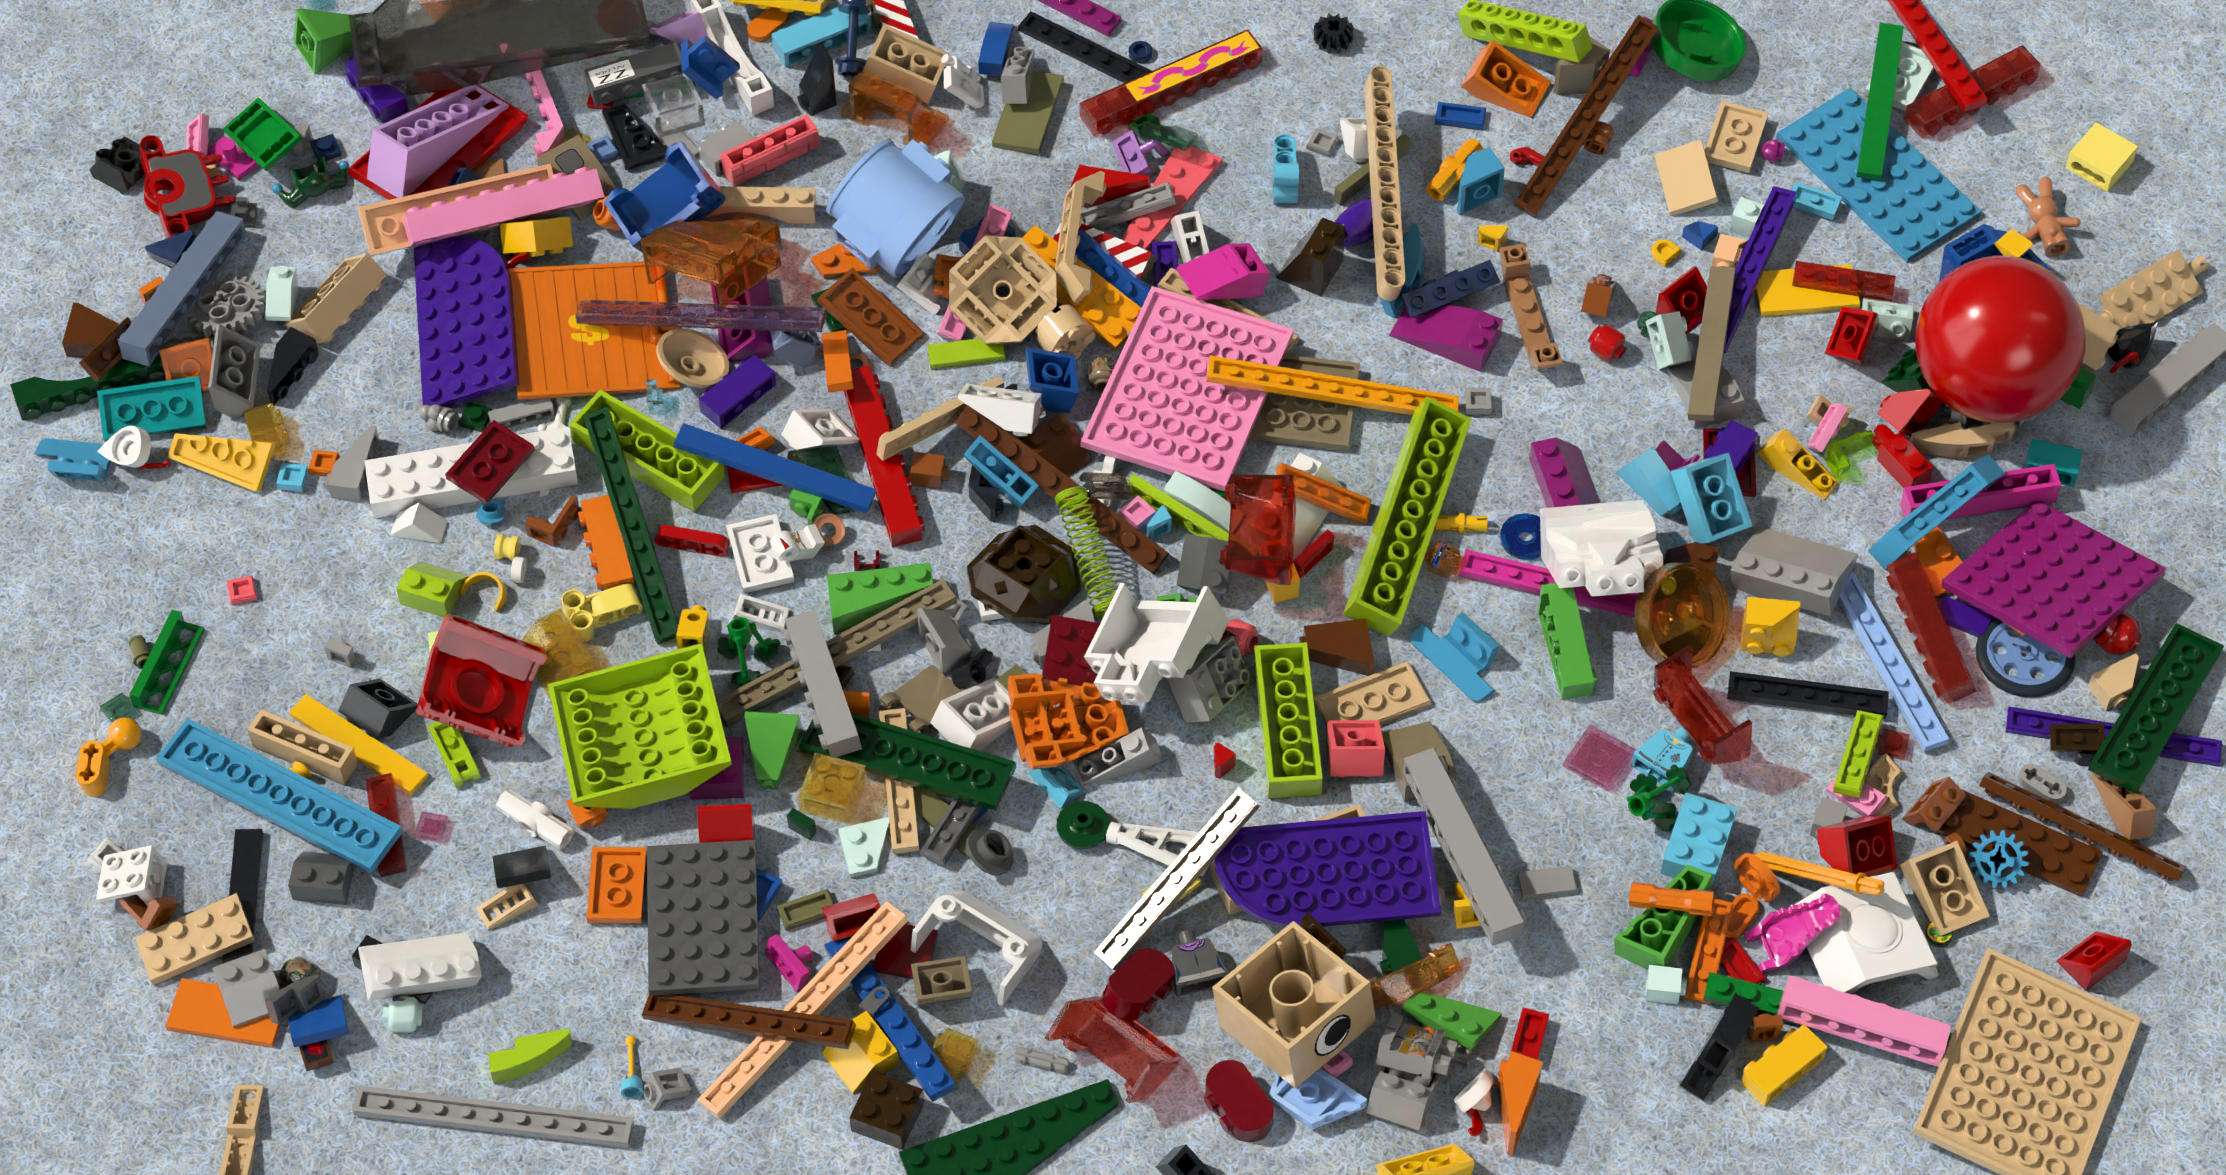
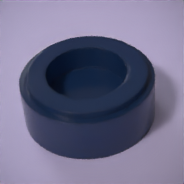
(1140, 52)

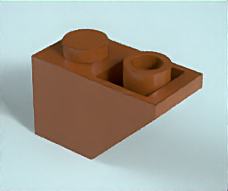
(1599, 295)

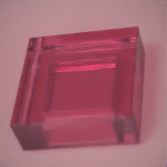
(431, 827)

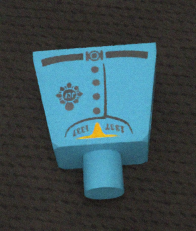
(1661, 753)

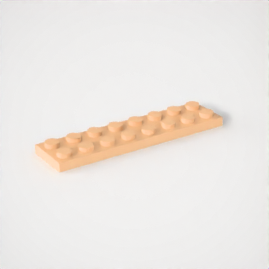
(384, 222)

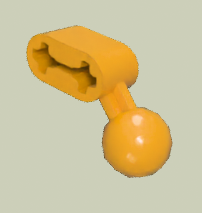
(94, 759)

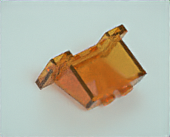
(873, 92)

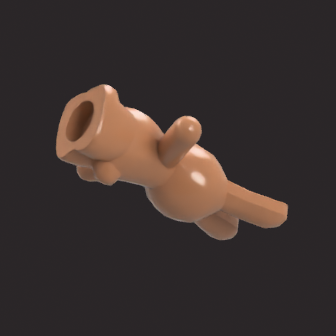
(2044, 213)

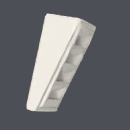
(756, 604)

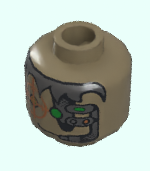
(1100, 370)
(297, 969)

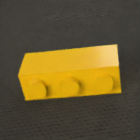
(1783, 1064)

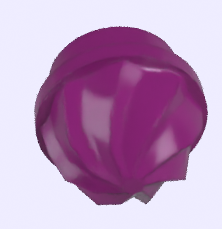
(1773, 150)

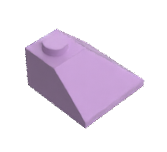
(680, 28)

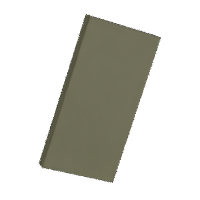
(1026, 125)

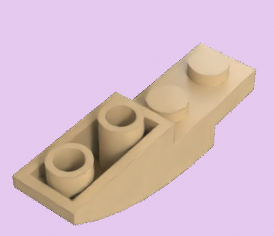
(1954, 442)

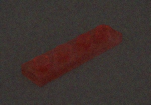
(1843, 281)
(383, 801)

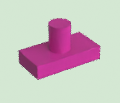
(234, 159)
(789, 962)

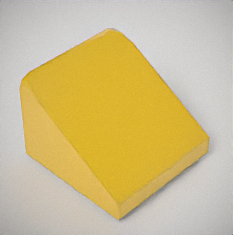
(1493, 236)
(2013, 244)

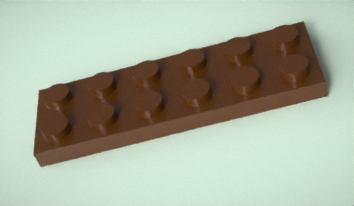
(2051, 854)

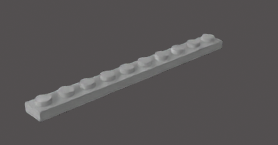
(493, 1116)

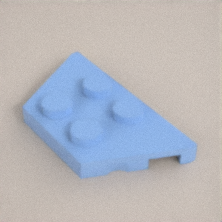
(1317, 1099)

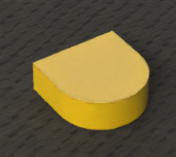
(1665, 251)

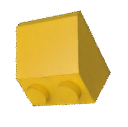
(867, 1052)

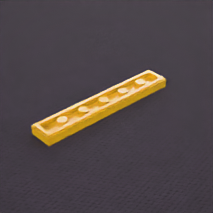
(367, 749)

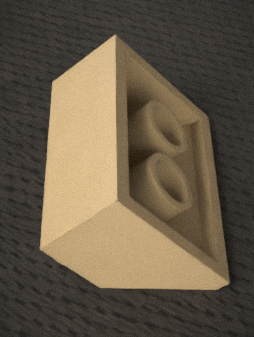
(906, 62)

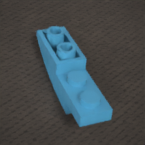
(1414, 268)

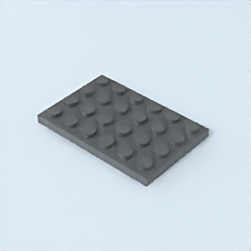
(702, 918)

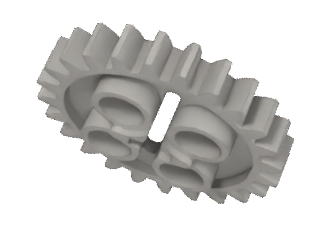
(228, 303)

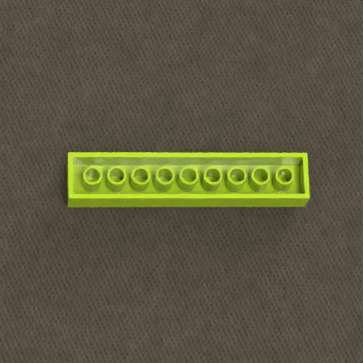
(1407, 516)

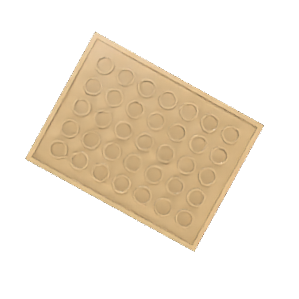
(2026, 1072)

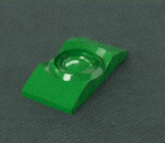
(262, 134)

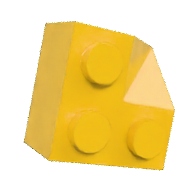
(536, 236)
(1770, 626)

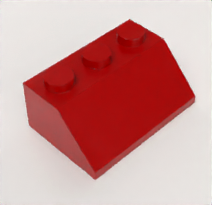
(1859, 845)

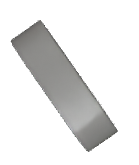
(2042, 783)

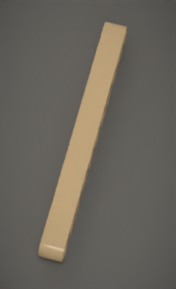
(1384, 183)

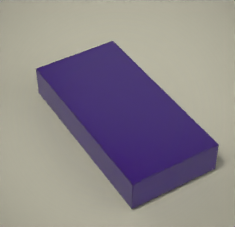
(1965, 617)

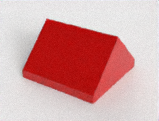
(1685, 295)
(1852, 335)
(725, 823)
(2095, 958)

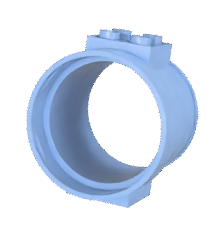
(894, 206)

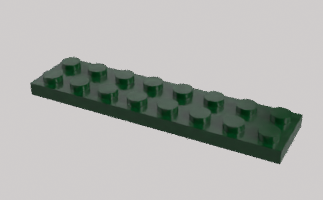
(2156, 708)
(924, 761)

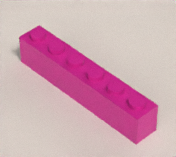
(2011, 491)

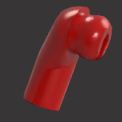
(1525, 155)

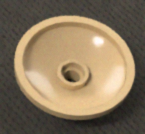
(692, 358)

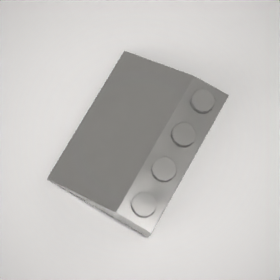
(1792, 570)

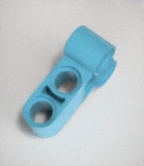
(1285, 170)

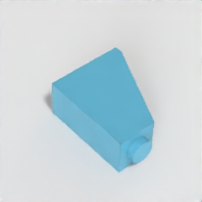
(1652, 482)

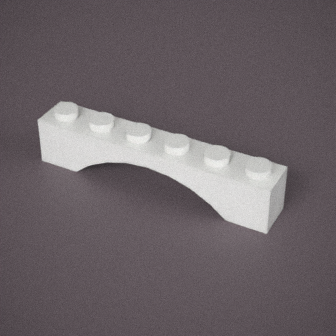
(748, 79)

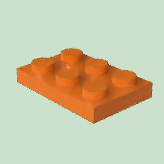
(617, 885)

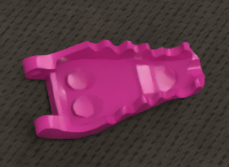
(1792, 930)

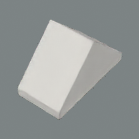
(419, 524)

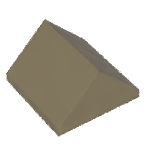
(941, 981)

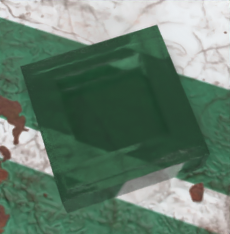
(117, 708)

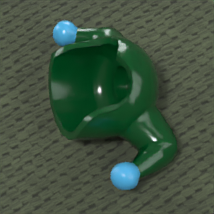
(312, 182)

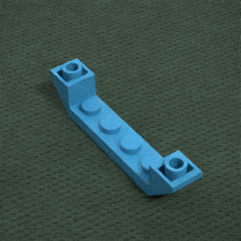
(1936, 510)

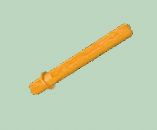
(1858, 882)

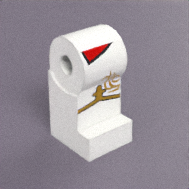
(797, 544)

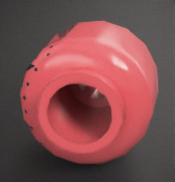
(1244, 635)

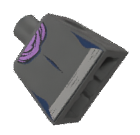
(1195, 964)

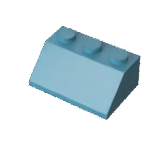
(1711, 498)

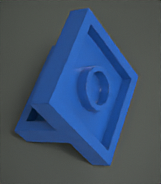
(707, 65)

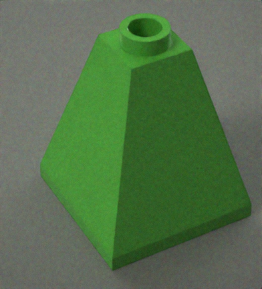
(321, 37)
(772, 744)

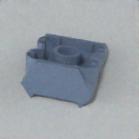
(795, 347)

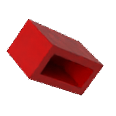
(849, 916)

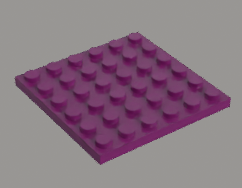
(2053, 578)

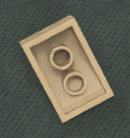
(1945, 888)

